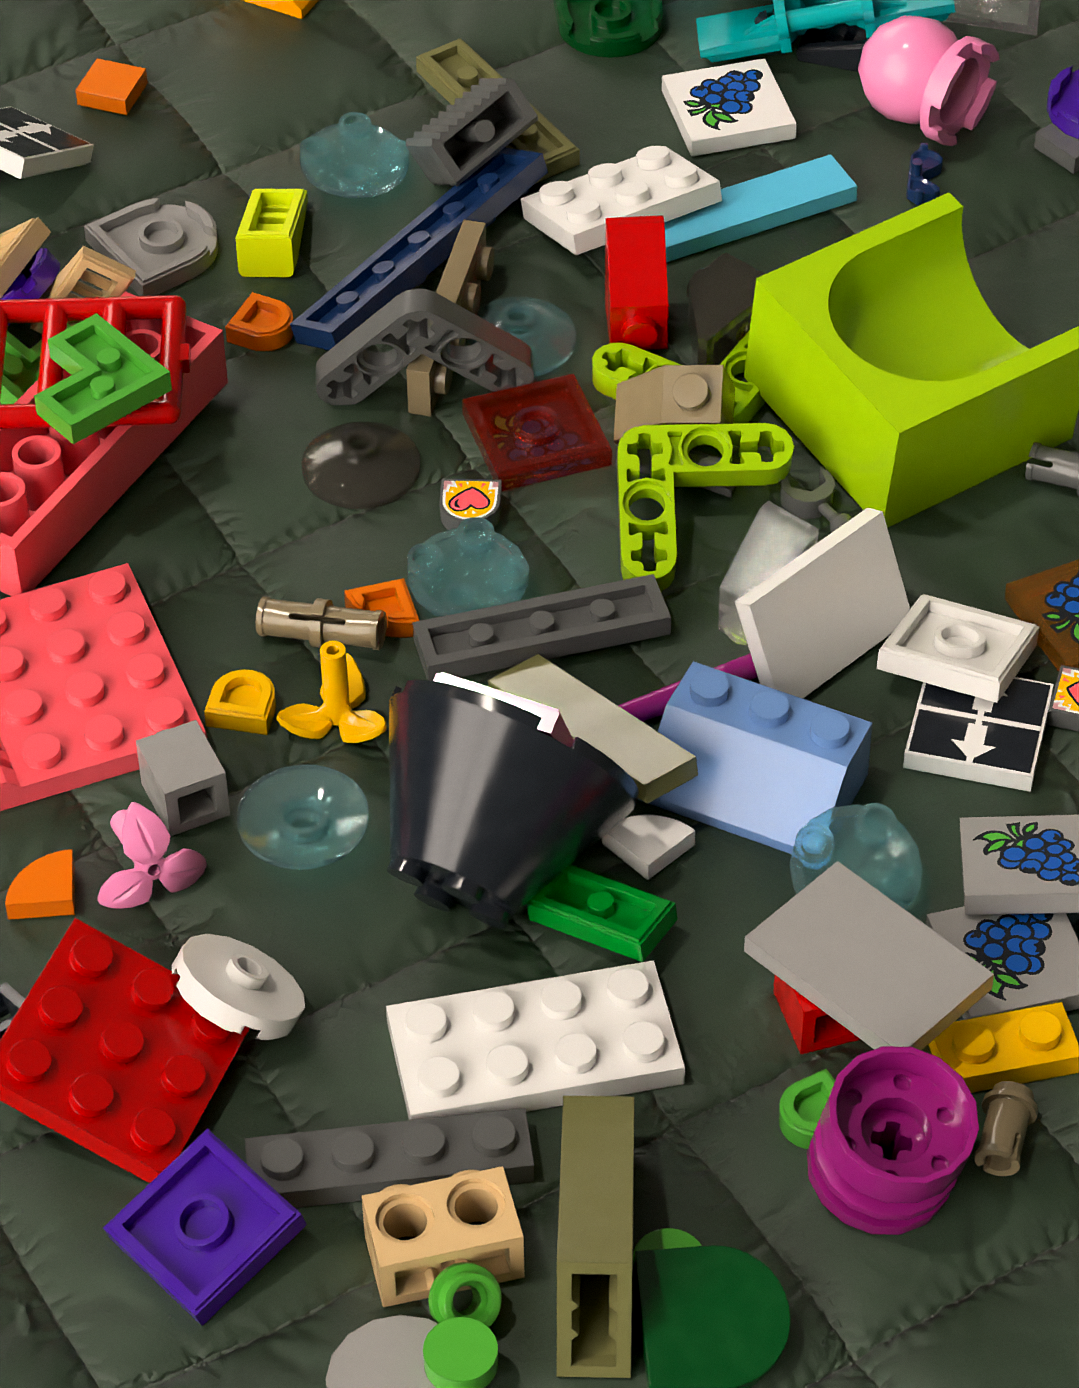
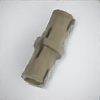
(321, 622)

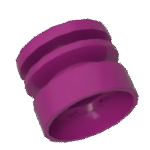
(898, 1107)

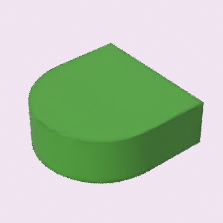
(802, 1107)

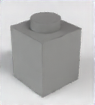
(183, 777)

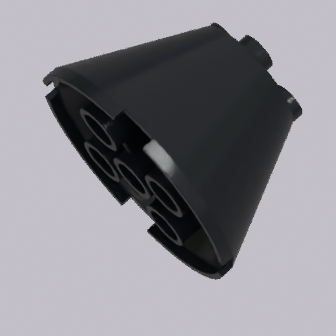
(490, 802)

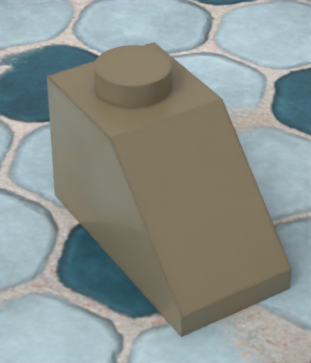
(675, 397)

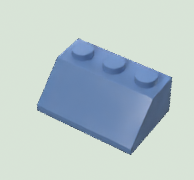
(761, 756)

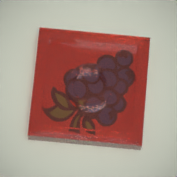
(537, 432)

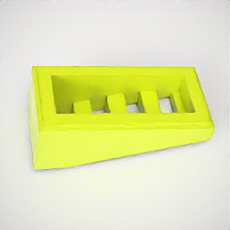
(271, 232)

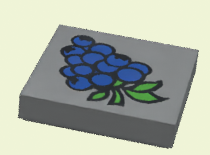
(1020, 864)
(1027, 953)

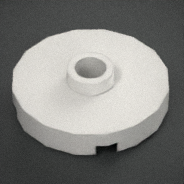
(238, 986)

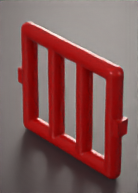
(56, 313)

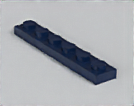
(418, 248)

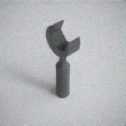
(813, 503)

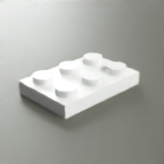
(644, 185)

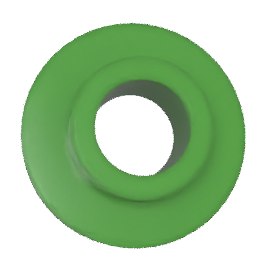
(485, 1290)

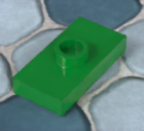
(603, 912)

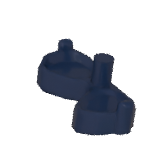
(923, 166)

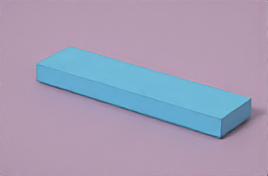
(761, 206)

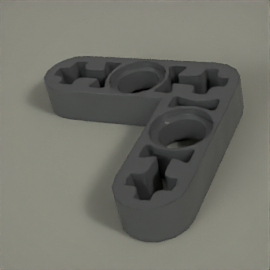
(417, 325)

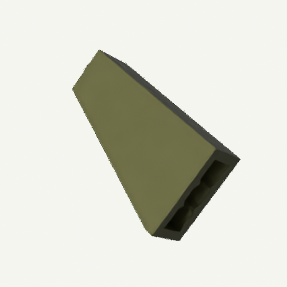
(595, 1237)

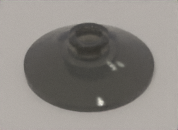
(361, 465)

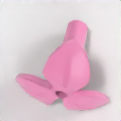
(145, 842)

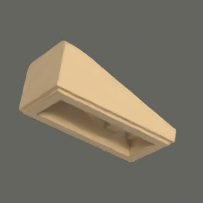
(76, 269)

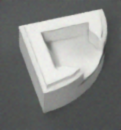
(649, 842)

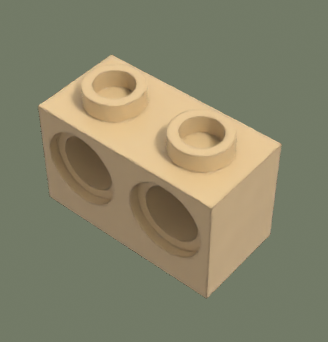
(439, 1220)

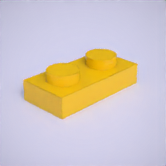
(1010, 1047)

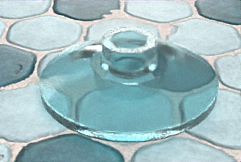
(538, 324)
(302, 817)

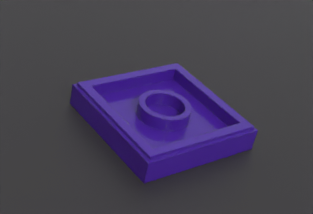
(205, 1226)

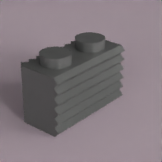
(471, 131)

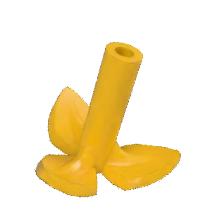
(341, 692)

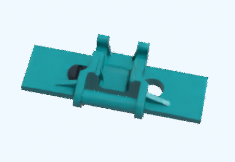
(776, 26)

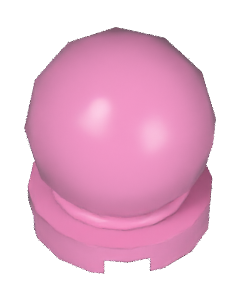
(926, 76)

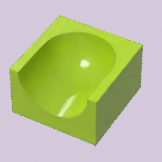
(901, 366)

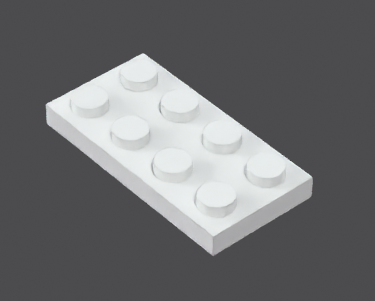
(536, 1043)

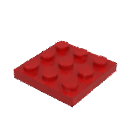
(113, 1053)

